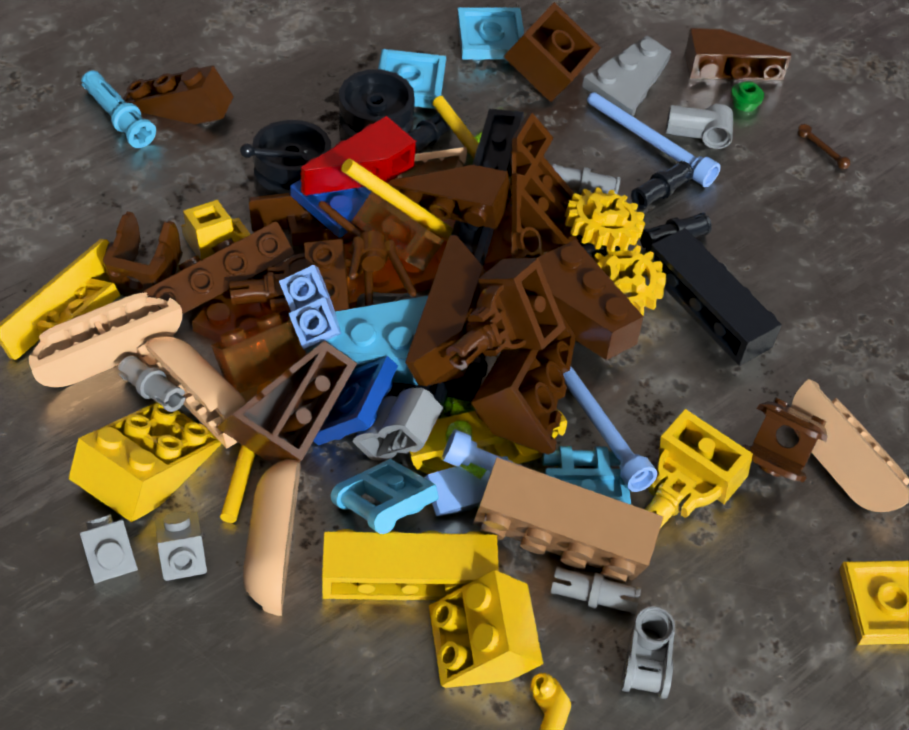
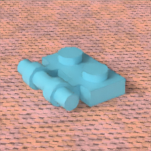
(600, 479)

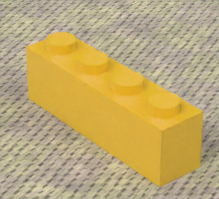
(404, 564)

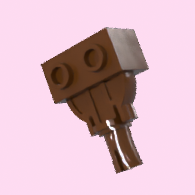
(326, 255)
(510, 313)

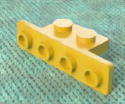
(71, 293)

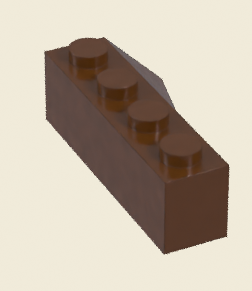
(523, 393)

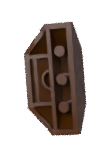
(445, 315)

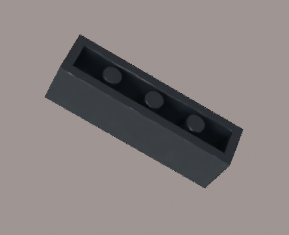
(715, 297)

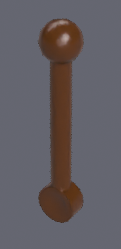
(805, 131)

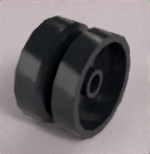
(372, 96)
(277, 174)

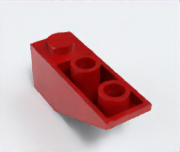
(379, 148)

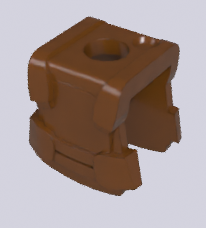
(123, 251)
(779, 459)

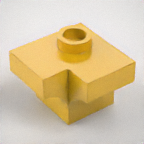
(209, 226)

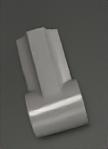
(711, 125)

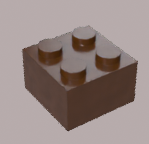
(552, 52)

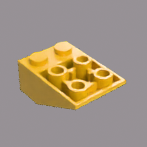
(141, 459)

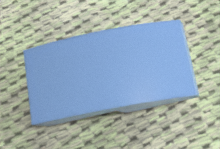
(310, 307)
(457, 490)

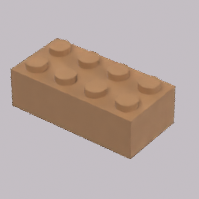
(567, 521)

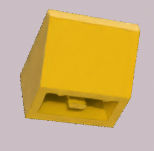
(485, 632)

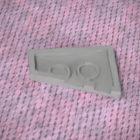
(629, 74)

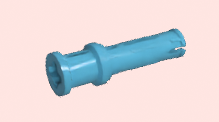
(124, 116)

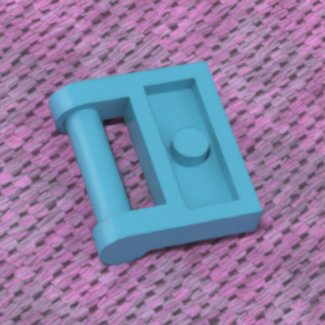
(390, 483)

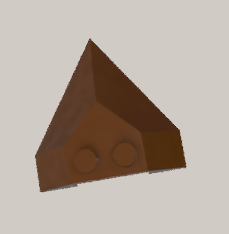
(537, 194)

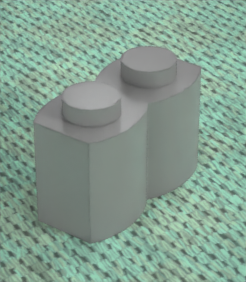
(401, 425)

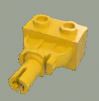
(696, 467)

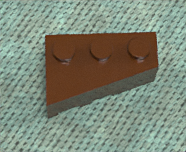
(591, 301)
(292, 408)

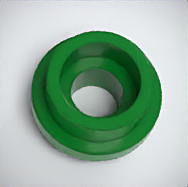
(747, 96)

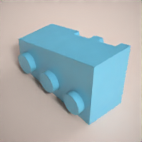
(380, 332)

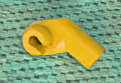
(551, 700)

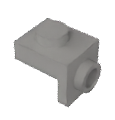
(180, 545)
(107, 549)

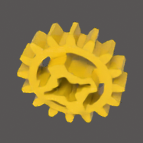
(604, 219)
(628, 273)

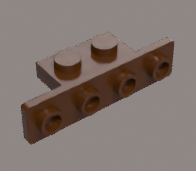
(292, 216)
(231, 261)

